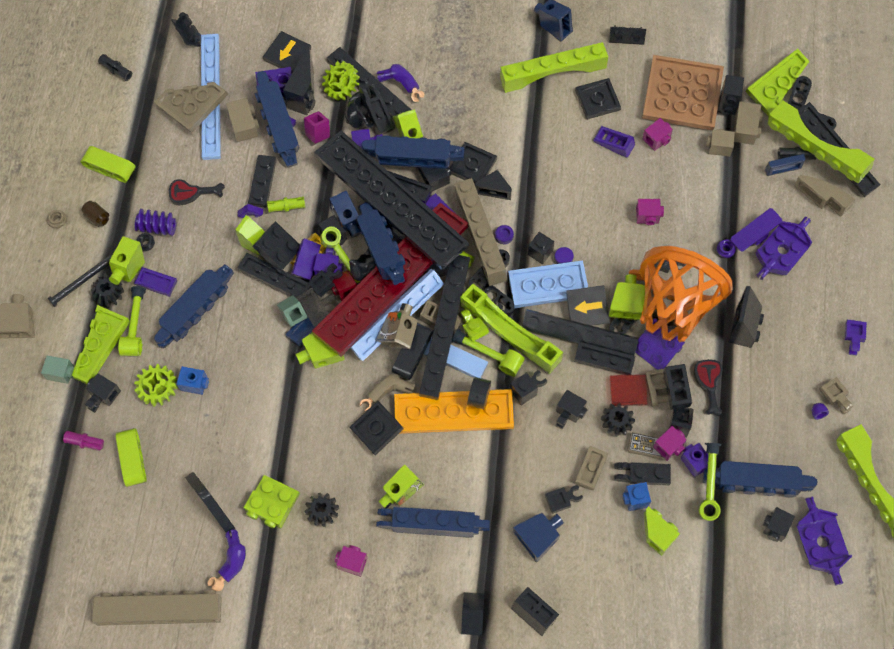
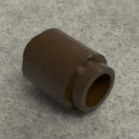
(95, 213)

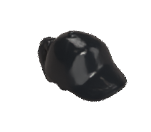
(356, 112)
(363, 266)

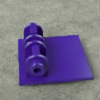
(657, 350)

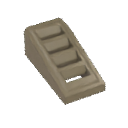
(424, 317)

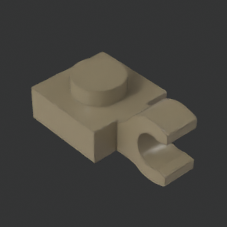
(836, 392)

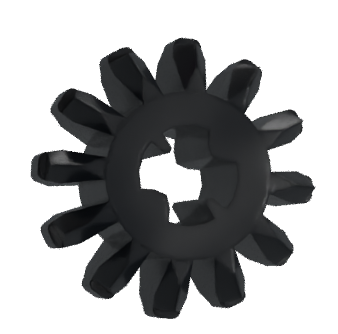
(106, 292)
(616, 426)
(319, 516)

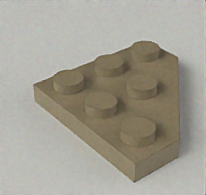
(191, 104)

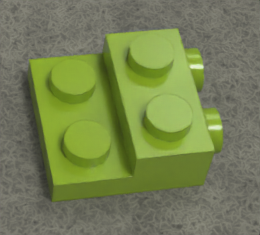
(271, 502)

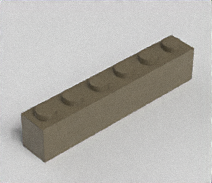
(480, 232)
(157, 608)

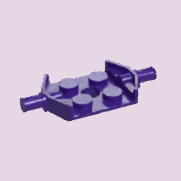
(792, 238)
(825, 525)

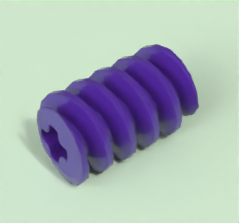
(155, 223)

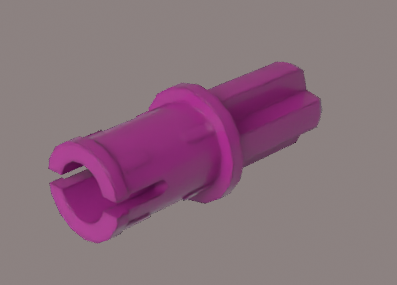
(83, 440)

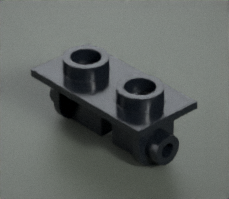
(187, 31)
(627, 35)

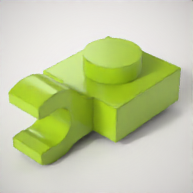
(475, 327)

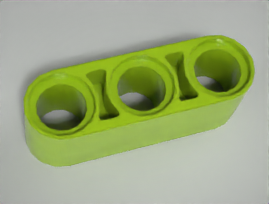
(107, 164)
(131, 457)

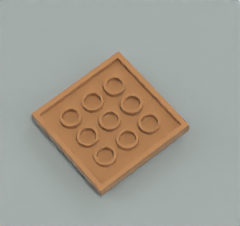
(683, 92)

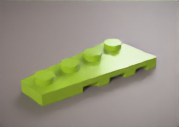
(774, 85)
(102, 338)

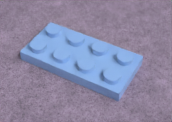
(546, 283)

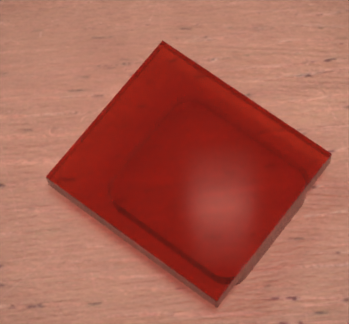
(628, 390)

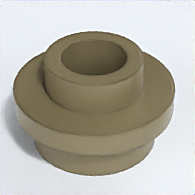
(53, 215)

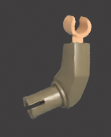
(386, 386)

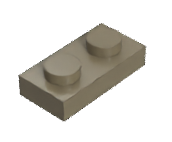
(591, 468)

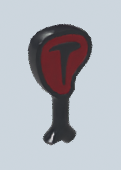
(184, 193)
(706, 375)

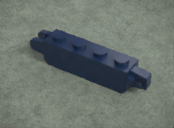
(278, 119)
(413, 151)
(380, 244)
(192, 305)
(761, 478)
(433, 522)

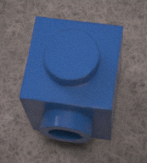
(192, 380)
(637, 496)

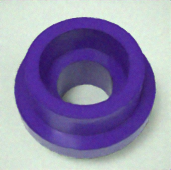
(726, 244)

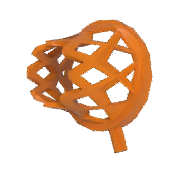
(674, 290)

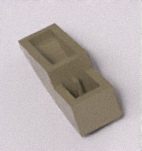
(825, 194)

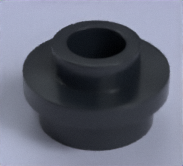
(146, 237)

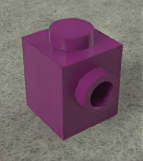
(316, 127)
(658, 134)
(649, 211)
(670, 443)
(351, 560)

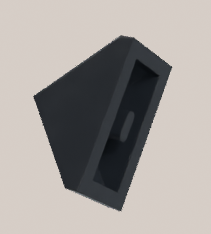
(494, 186)
(682, 420)
(472, 614)

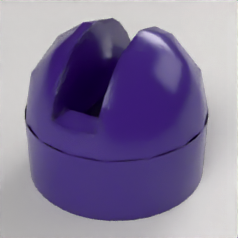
(819, 411)

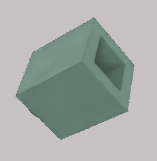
(292, 311)
(57, 369)

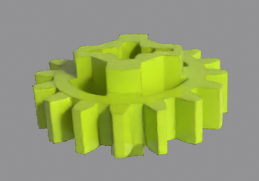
(341, 80)
(160, 391)

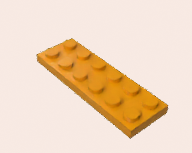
(452, 412)

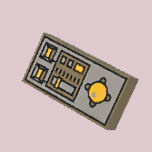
(643, 445)

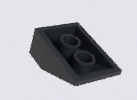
(300, 86)
(746, 320)

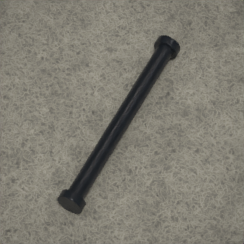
(81, 280)

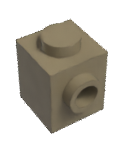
(720, 142)

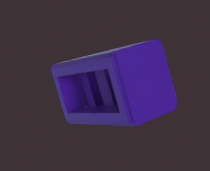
(626, 141)

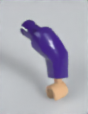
(403, 76)
(234, 562)

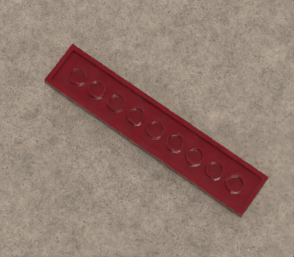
(376, 295)

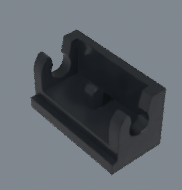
(534, 611)

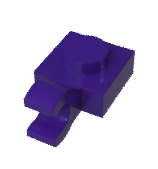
(855, 332)

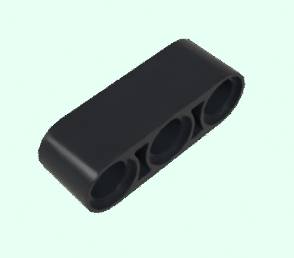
(410, 358)

